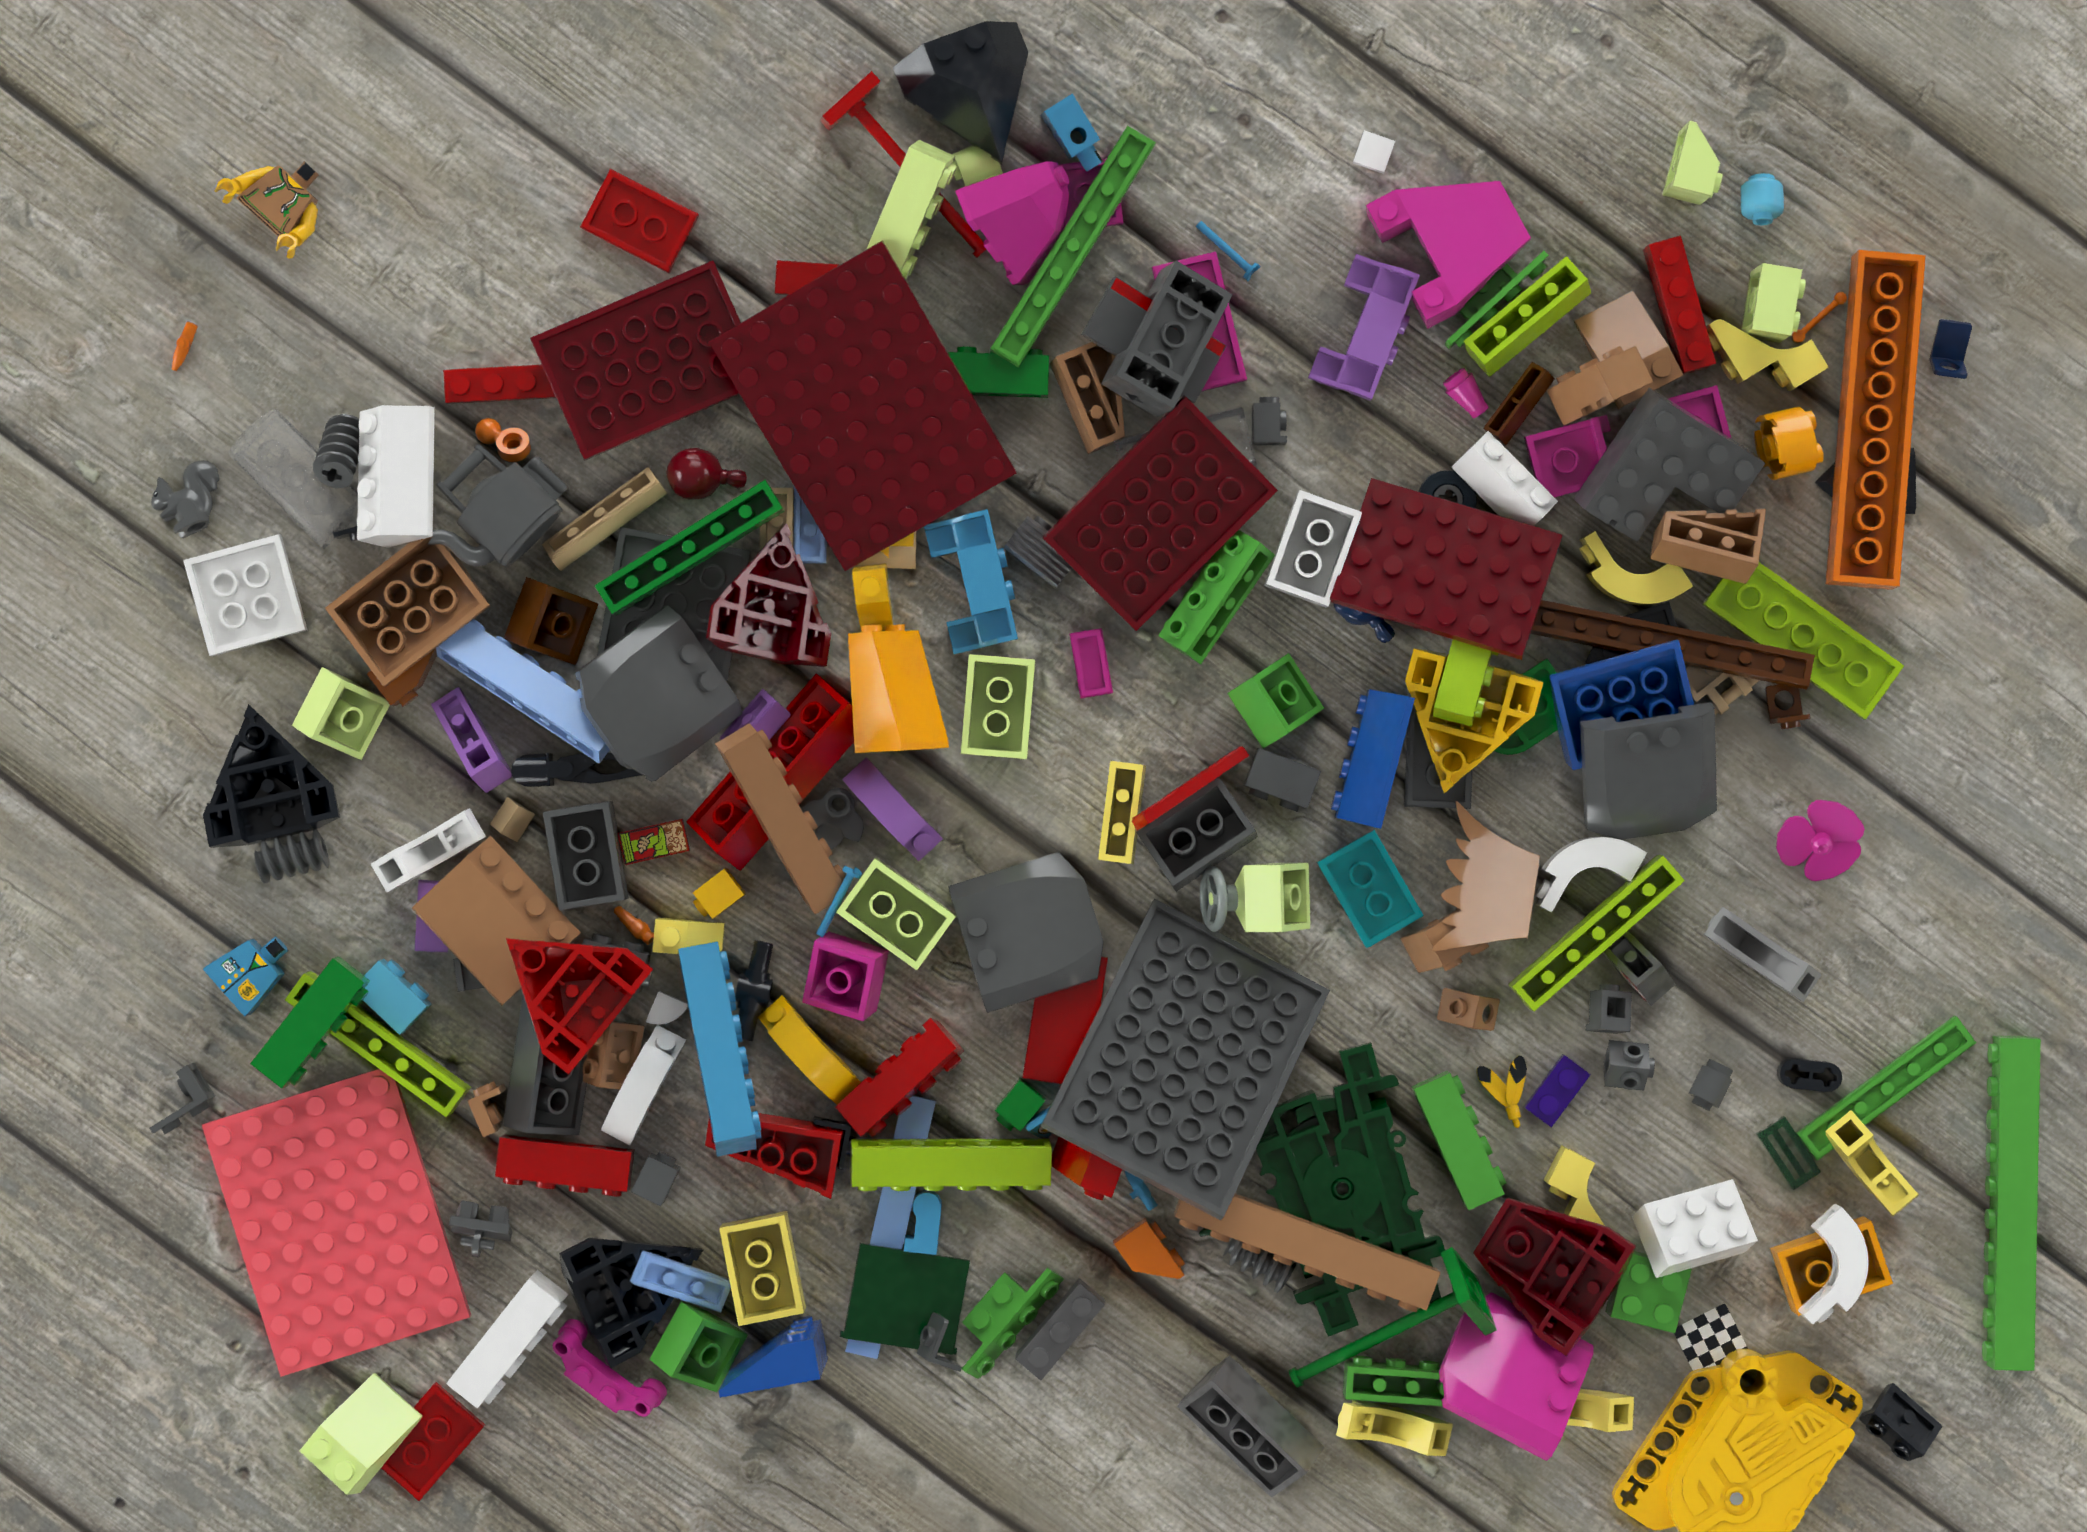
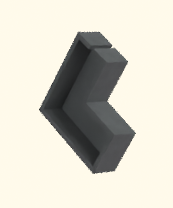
(1660, 451)

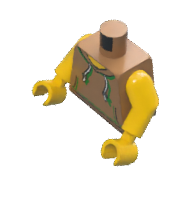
(278, 201)

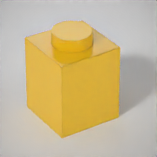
(718, 894)

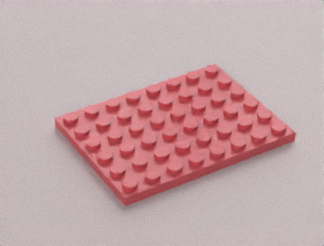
(336, 1221)

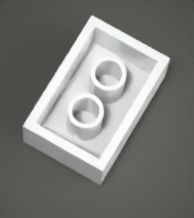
(1312, 548)
(1694, 1228)

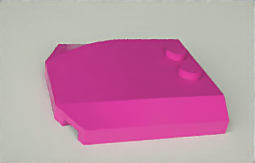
(1513, 1379)

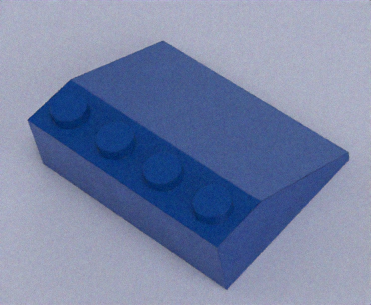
(1621, 687)
(1373, 757)
(786, 1359)

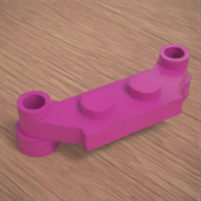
(599, 1378)

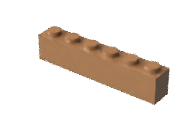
(781, 816)

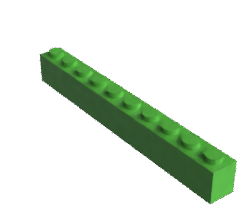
(2013, 1203)

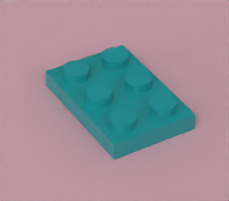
(1370, 888)

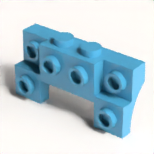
(983, 579)

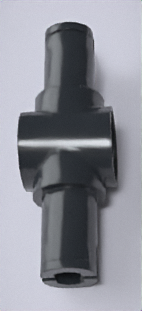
(754, 988)

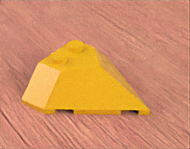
(1459, 747)

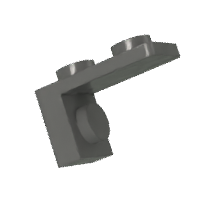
(193, 1084)

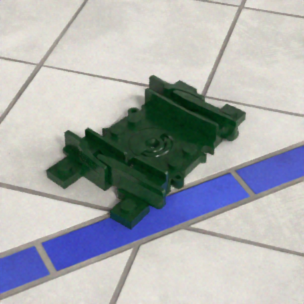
(1364, 1160)

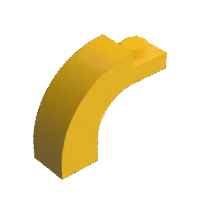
(808, 1051)

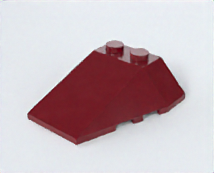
(1553, 1268)

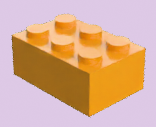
(1807, 1265)

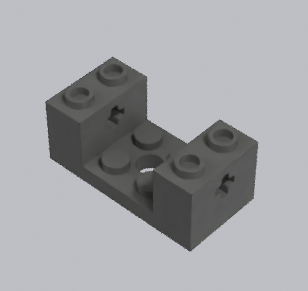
(1153, 369)

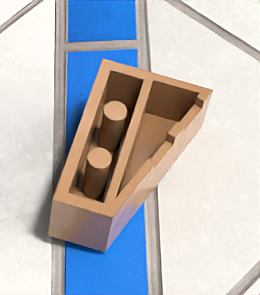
(1092, 406)
(1421, 943)

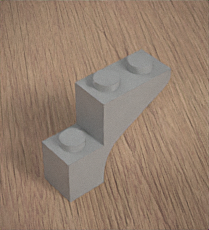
(1762, 954)

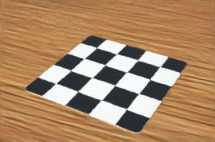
(1709, 1338)

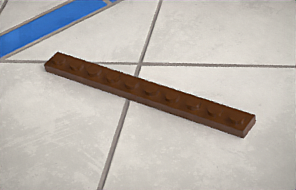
(1698, 648)

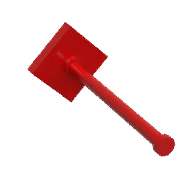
(853, 105)

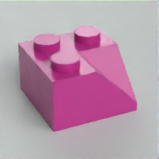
(845, 976)

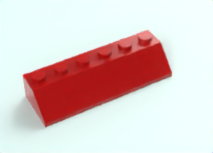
(807, 747)

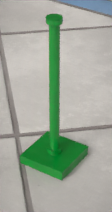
(1466, 1293)

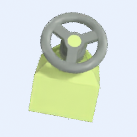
(1263, 897)

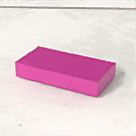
(1091, 663)

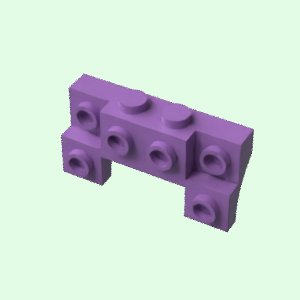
(1375, 332)

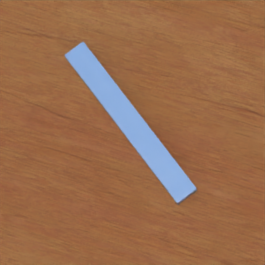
(896, 1206)

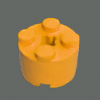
(1788, 442)

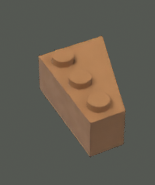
(1598, 384)
(1711, 542)

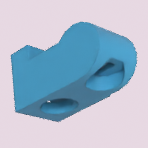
(927, 1209)

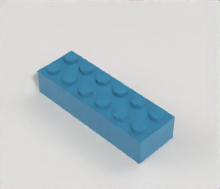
(716, 1043)

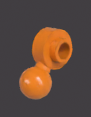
(489, 432)

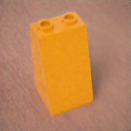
(893, 692)

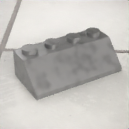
(1251, 1427)

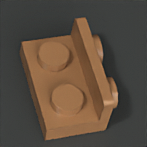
(613, 1055)
(486, 1113)

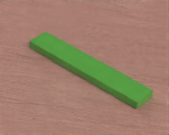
(1891, 1083)

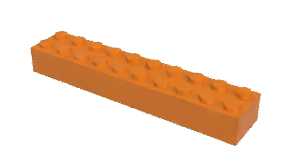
(1875, 419)

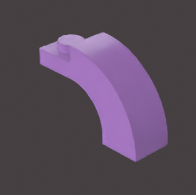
(892, 809)

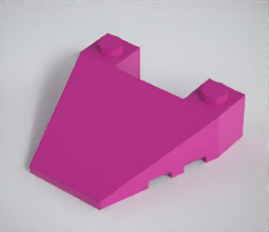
(1465, 233)

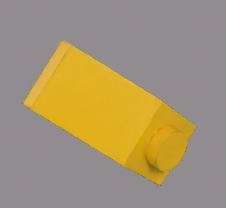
(872, 595)

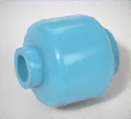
(1762, 199)

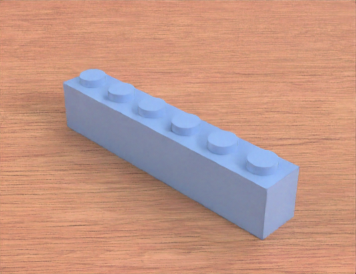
(523, 685)

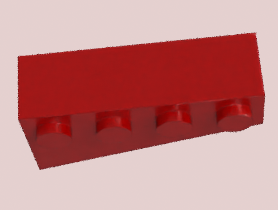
(900, 1079)
(794, 1151)

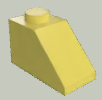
(679, 933)

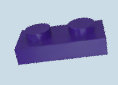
(1557, 1090)

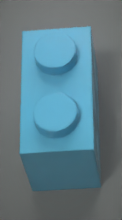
(394, 996)

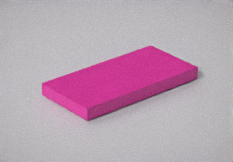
(1230, 365)

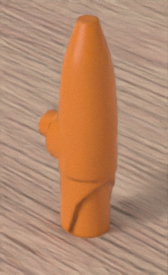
(183, 345)

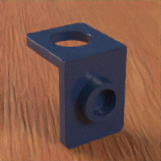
(1950, 348)

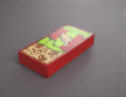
(653, 841)

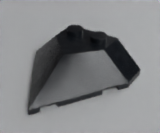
(969, 81)
(266, 790)
(609, 1304)

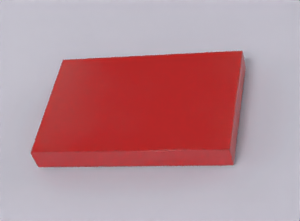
(639, 221)
(433, 1442)

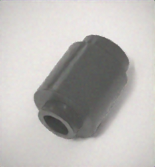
(1711, 1085)

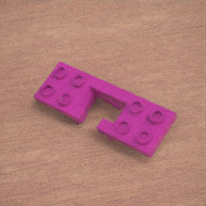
(1569, 453)

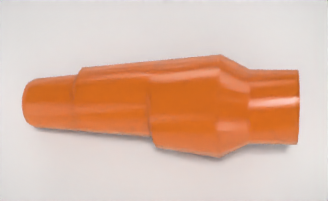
(637, 927)

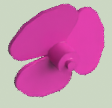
(1830, 839)

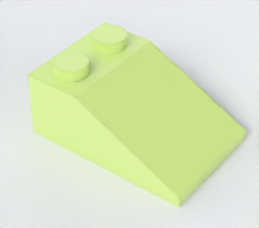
(361, 1435)

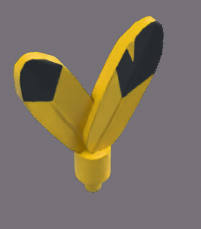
(1508, 1094)

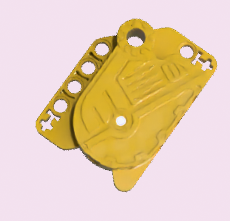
(1733, 1458)

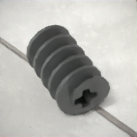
(338, 451)
(291, 856)
(1261, 1264)

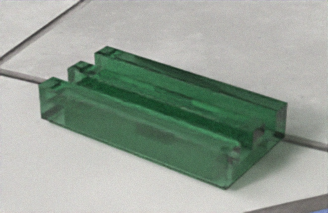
(1773, 1129)

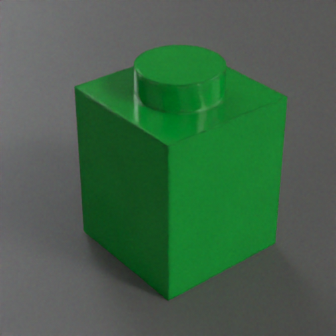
(1019, 1105)

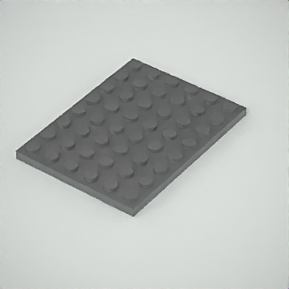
(1186, 1059)

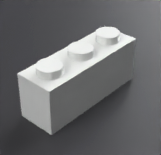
(1503, 481)

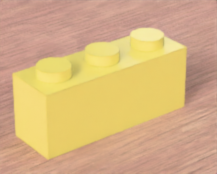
(1121, 805)

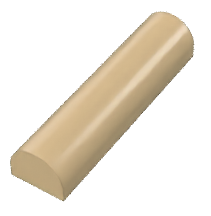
(604, 518)

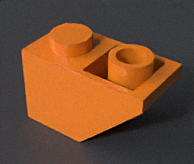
(1146, 1253)

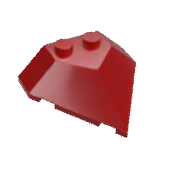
(574, 992)

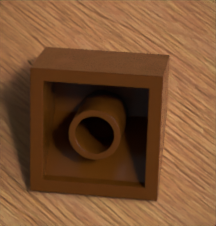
(550, 621)

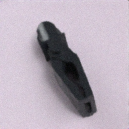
(540, 770)

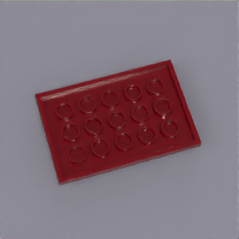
(640, 360)
(1160, 513)
(1447, 568)

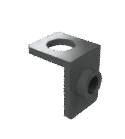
(931, 1339)

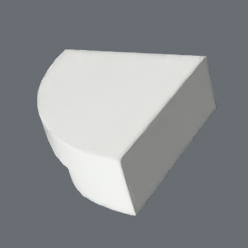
(666, 1009)

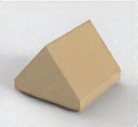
(512, 819)

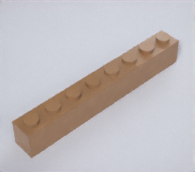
(1319, 1250)

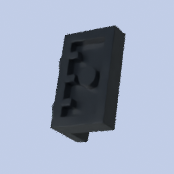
(1901, 1423)

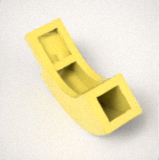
(1631, 588)
(1869, 1164)
(1602, 1411)
(1394, 1426)

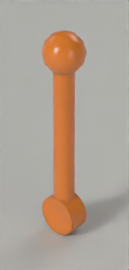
(1839, 299)

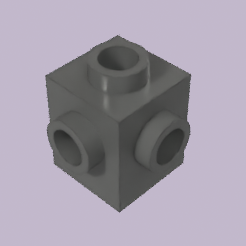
(1627, 1065)

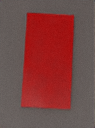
(1060, 1027)

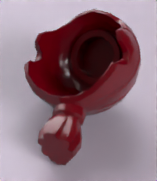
(698, 474)

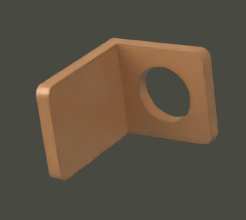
(1467, 1009)

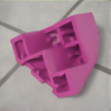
(1019, 215)

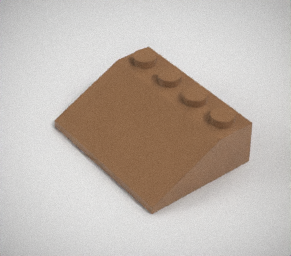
(407, 607)
(482, 906)

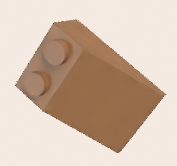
(1629, 325)

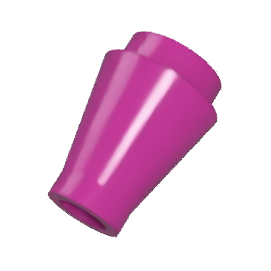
(1465, 391)

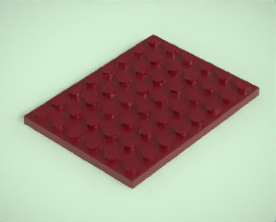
(863, 406)

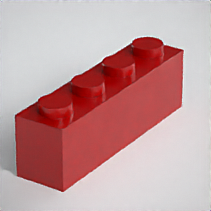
(1679, 304)
(564, 1163)

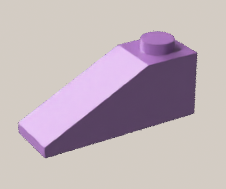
(472, 740)

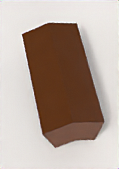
(1522, 407)

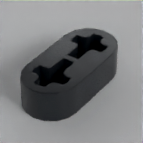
(1809, 1082)

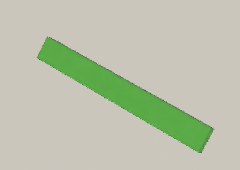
(1073, 246)

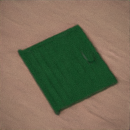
(899, 1292)

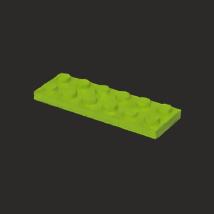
(1785, 618)

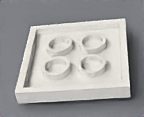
(245, 595)

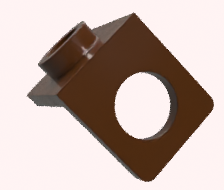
(1787, 718)

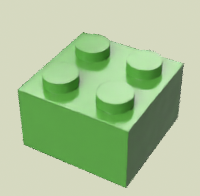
(1648, 1299)

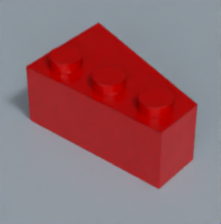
(1085, 1169)

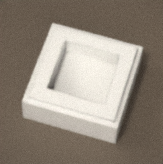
(1373, 152)

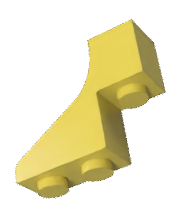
(1747, 356)
(1570, 1176)

